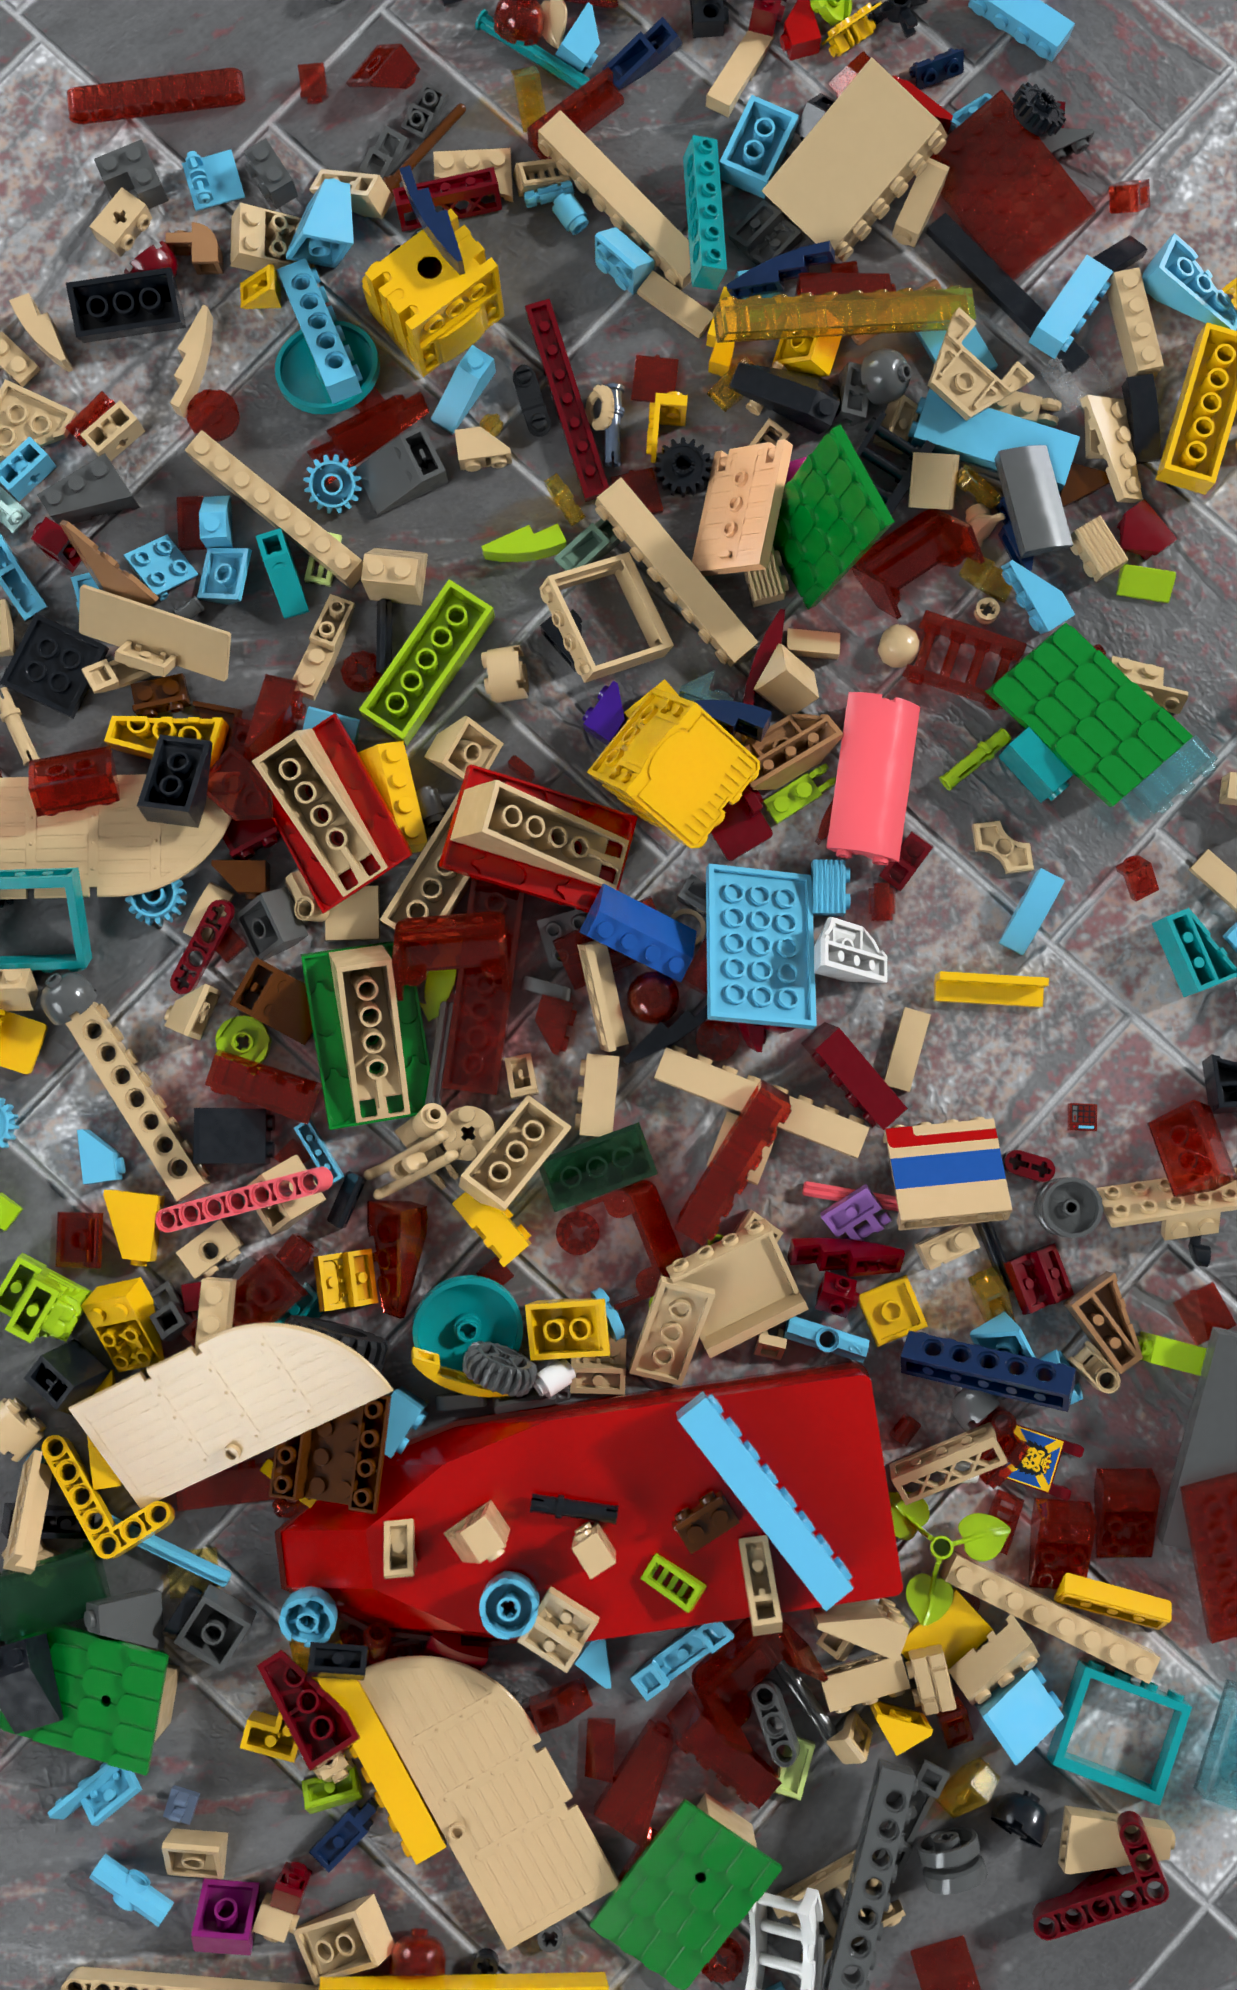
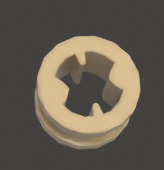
(990, 618)

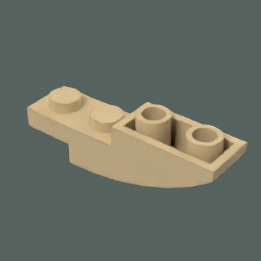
(324, 645)

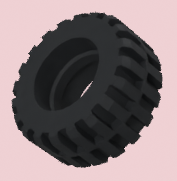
(367, 1344)

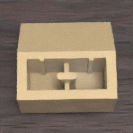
(286, 1214)

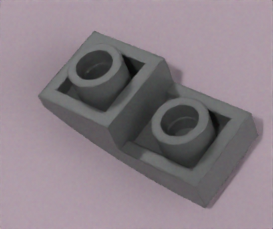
(426, 110)

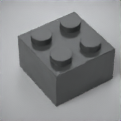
(215, 1627)

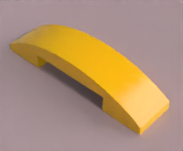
(429, 1365)

